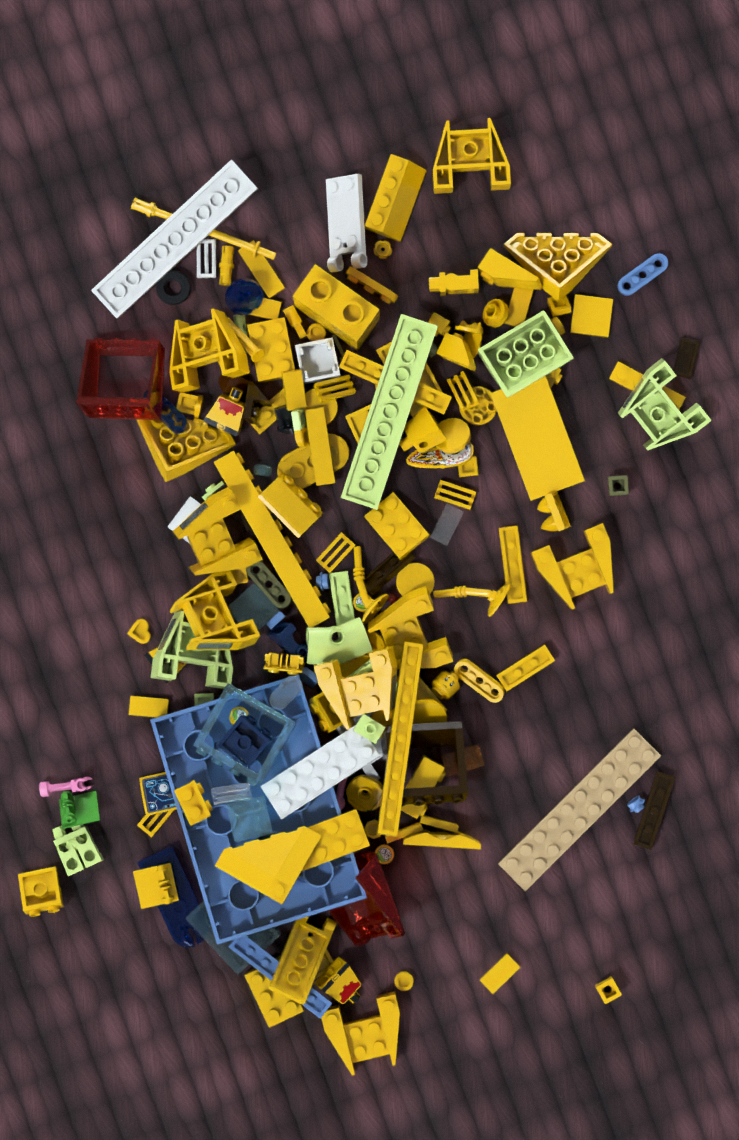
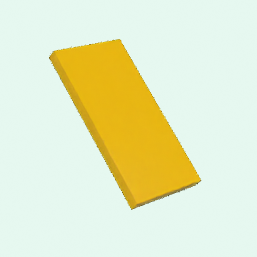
(538, 439)

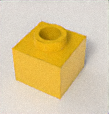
(608, 996)

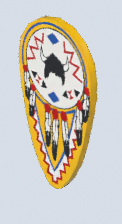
(438, 459)

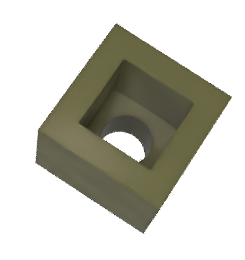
(622, 480)

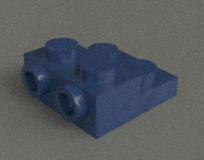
(245, 741)

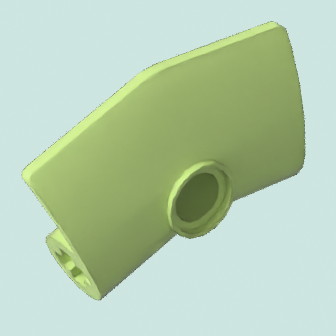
(351, 643)

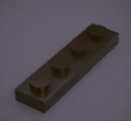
(654, 810)

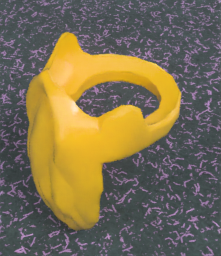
(472, 336)

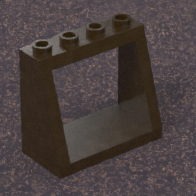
(428, 736)

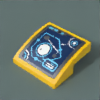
(156, 794)

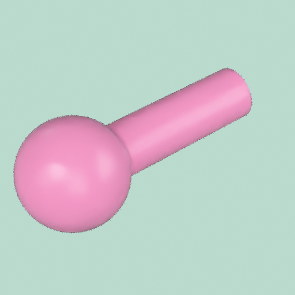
(340, 793)

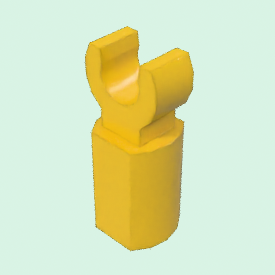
(295, 321)

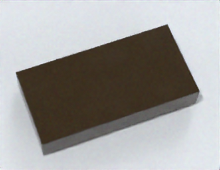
(686, 357)

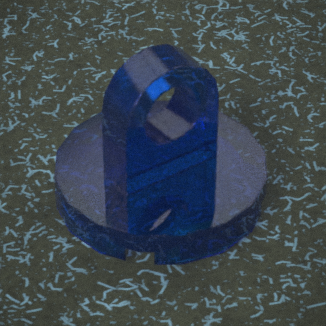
(243, 296)

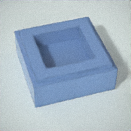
(275, 620)
(308, 677)

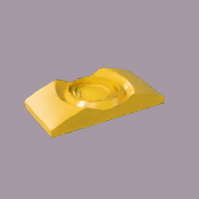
(442, 839)

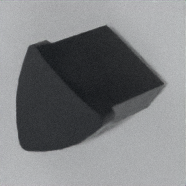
(284, 420)

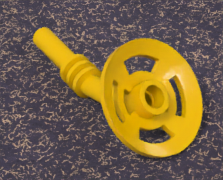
(494, 597)
(372, 606)

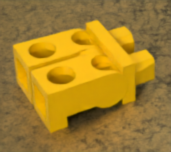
(455, 284)

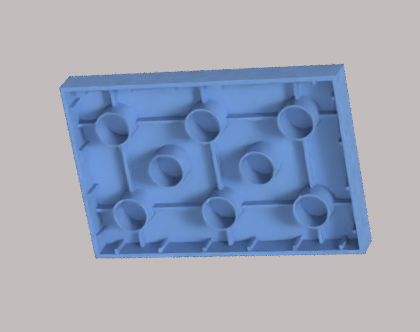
(231, 904)

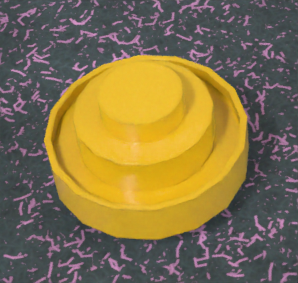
(495, 313)

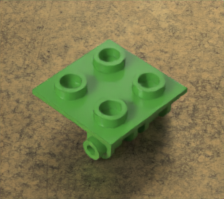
(78, 809)

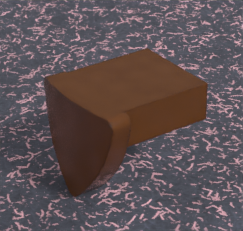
(226, 384)

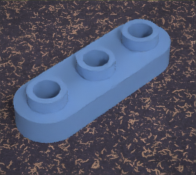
(648, 268)

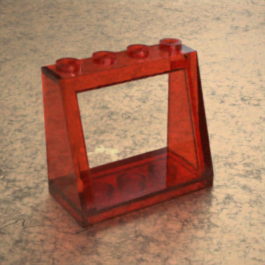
(119, 407)

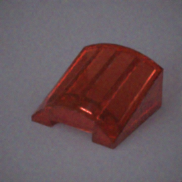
(377, 913)

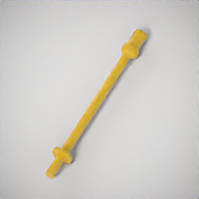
(151, 209)

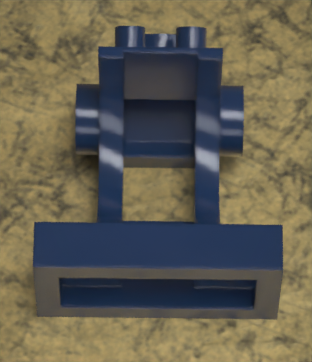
(283, 636)

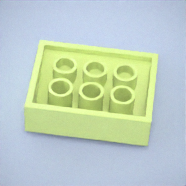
(525, 354)

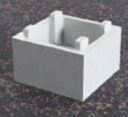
(317, 360)

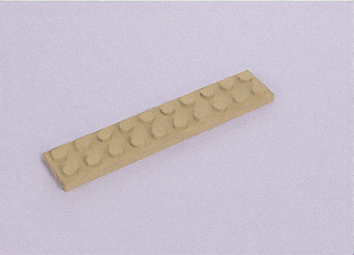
(579, 809)

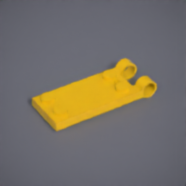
(301, 959)

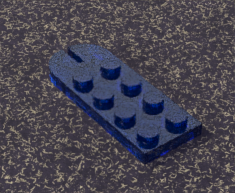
(176, 912)

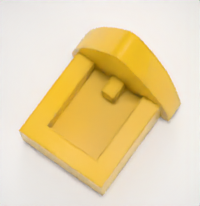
(190, 404)

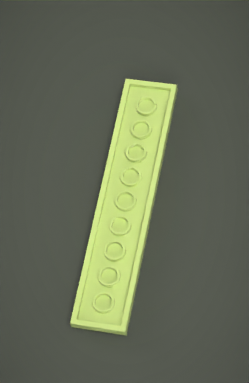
(389, 411)

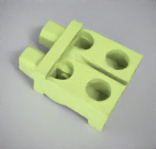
(77, 841)

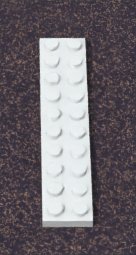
(174, 239)

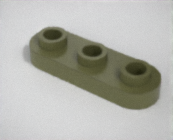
(277, 588)

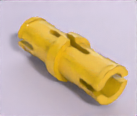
(226, 265)

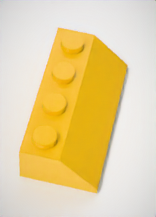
(395, 198)

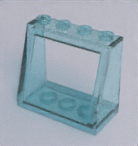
(235, 767)

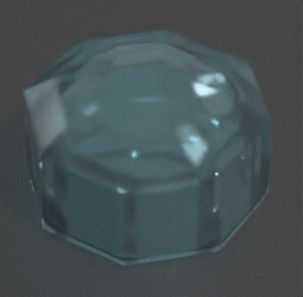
(262, 470)

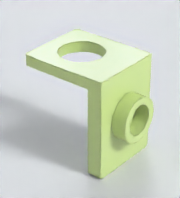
(213, 489)
(369, 728)

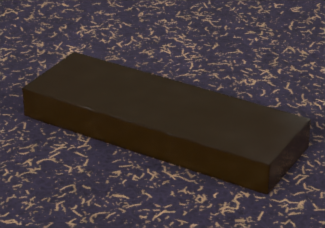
(386, 571)

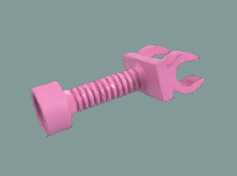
(76, 785)

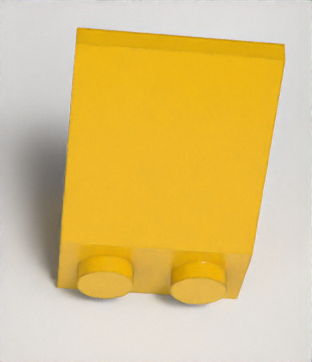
(505, 273)

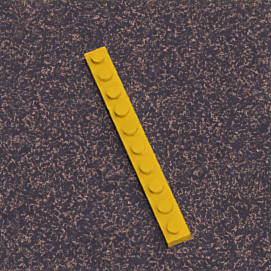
(400, 739)

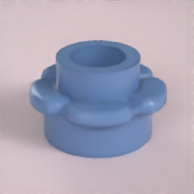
(323, 581)
(636, 804)

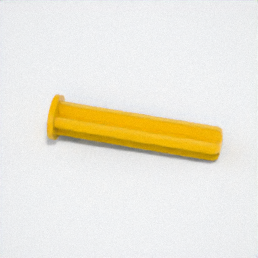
(255, 353)

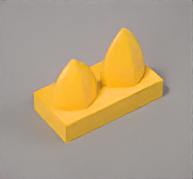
(558, 520)

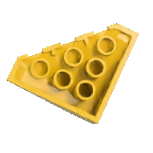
(558, 260)
(183, 452)
(271, 863)

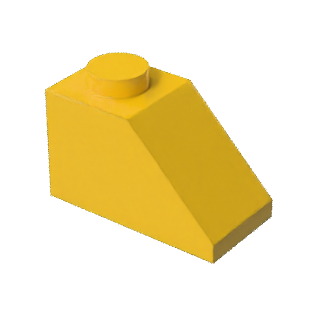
(456, 350)

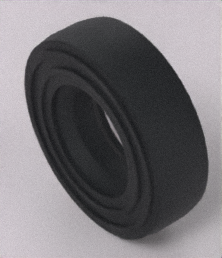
(173, 299)

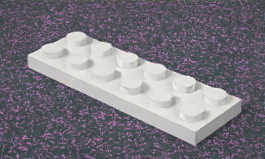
(319, 772)

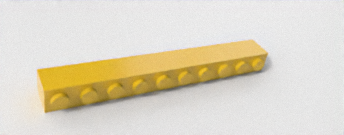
(272, 540)

